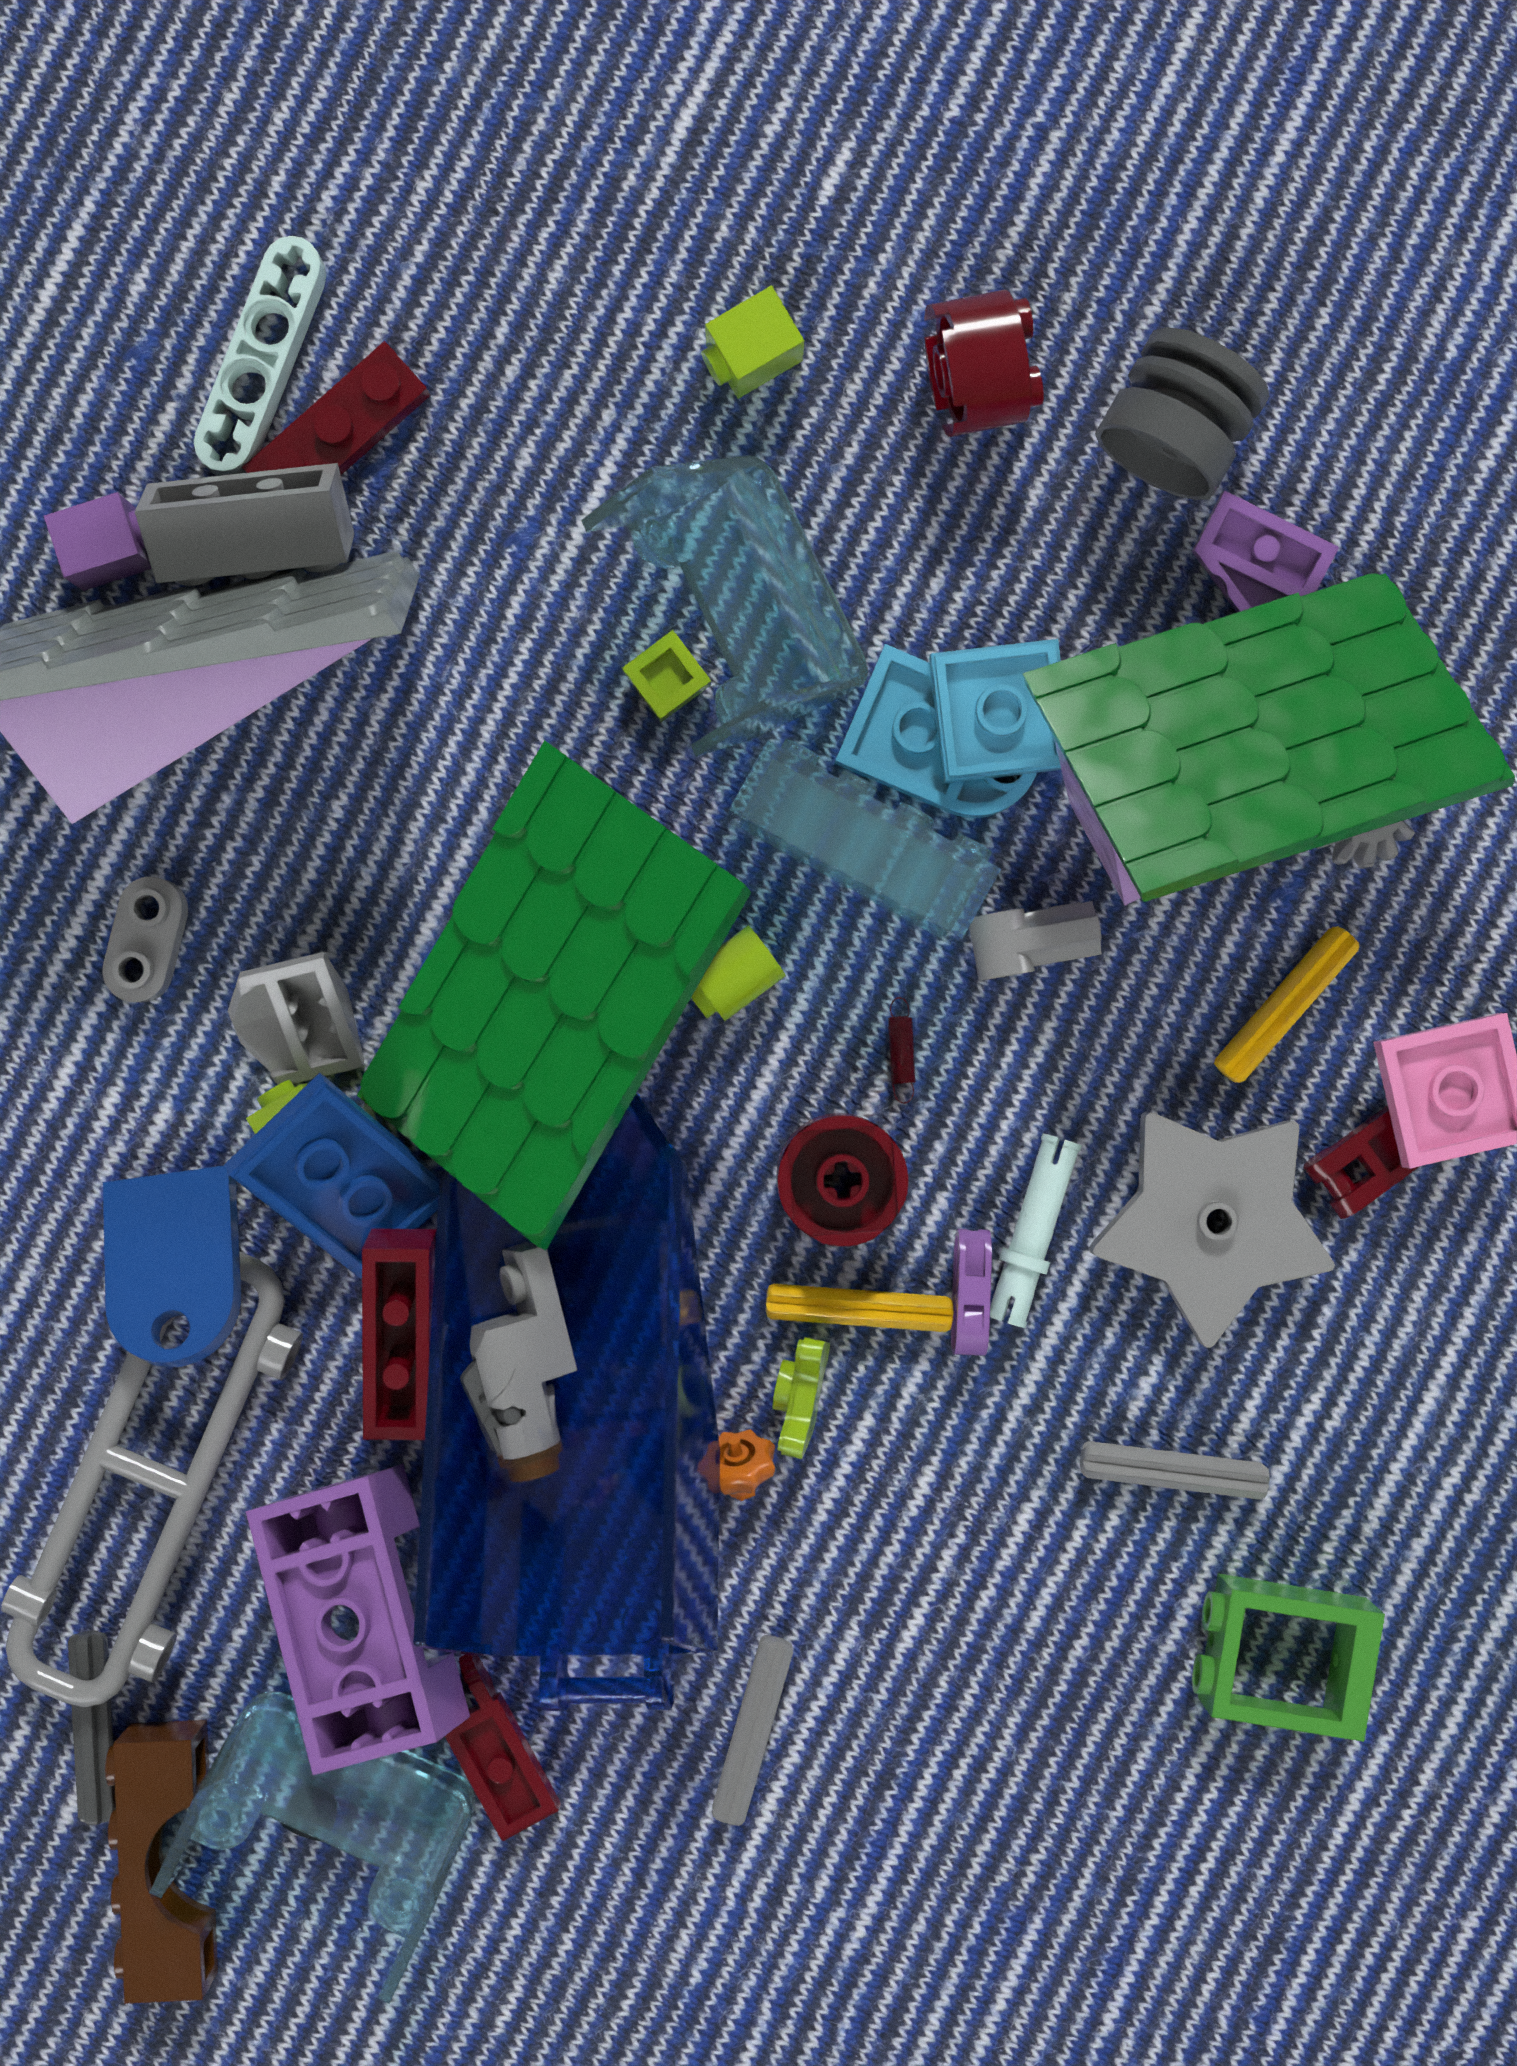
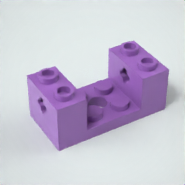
(366, 1692)

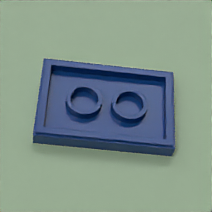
(335, 1172)

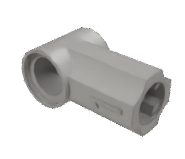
(1018, 941)

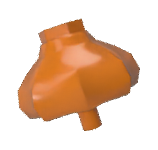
(744, 1463)

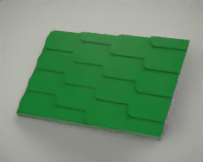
(1261, 736)
(550, 992)

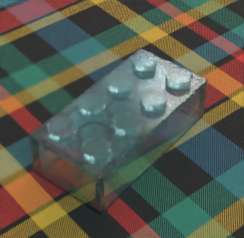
(863, 842)

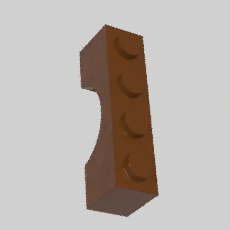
(172, 1940)

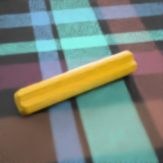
(1286, 1004)
(859, 1307)

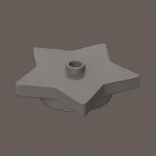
(1166, 1229)

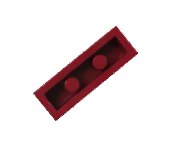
(396, 1331)

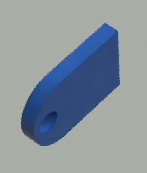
(169, 1256)

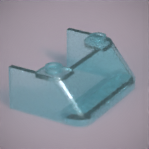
(754, 584)
(384, 1811)

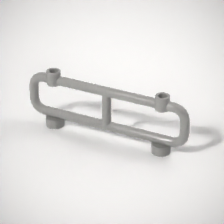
(141, 1645)

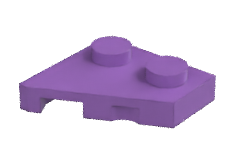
(1259, 555)

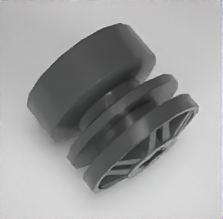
(1183, 413)

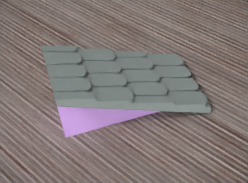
(132, 686)

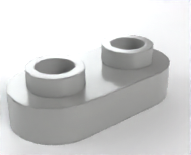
(150, 941)

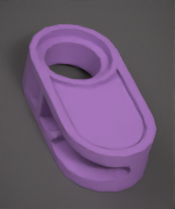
(971, 1292)

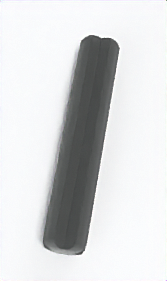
(91, 1731)

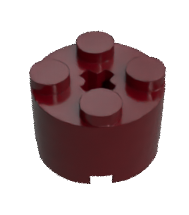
(982, 362)
(869, 1202)

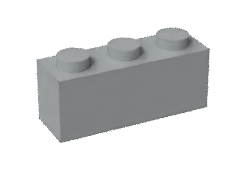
(246, 524)

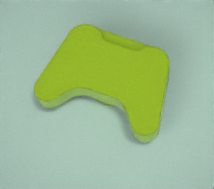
(798, 1395)

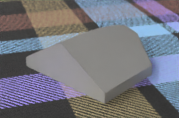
(297, 1019)

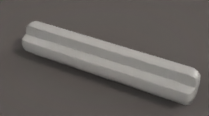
(1174, 1470)
(752, 1730)

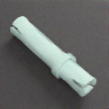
(1033, 1231)

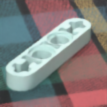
(250, 355)

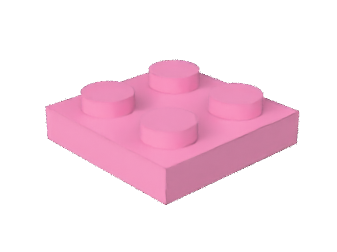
(1451, 1089)

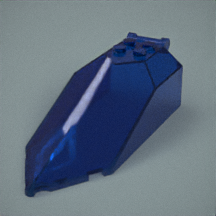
(626, 1533)

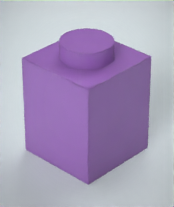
(98, 541)

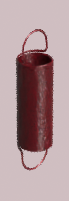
(901, 1050)

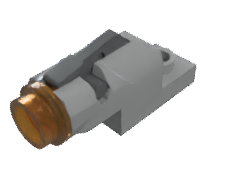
(512, 1363)

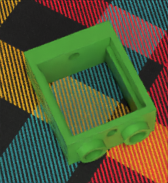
(1350, 1669)

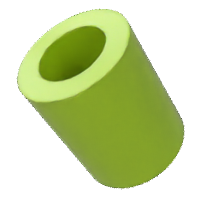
(737, 975)

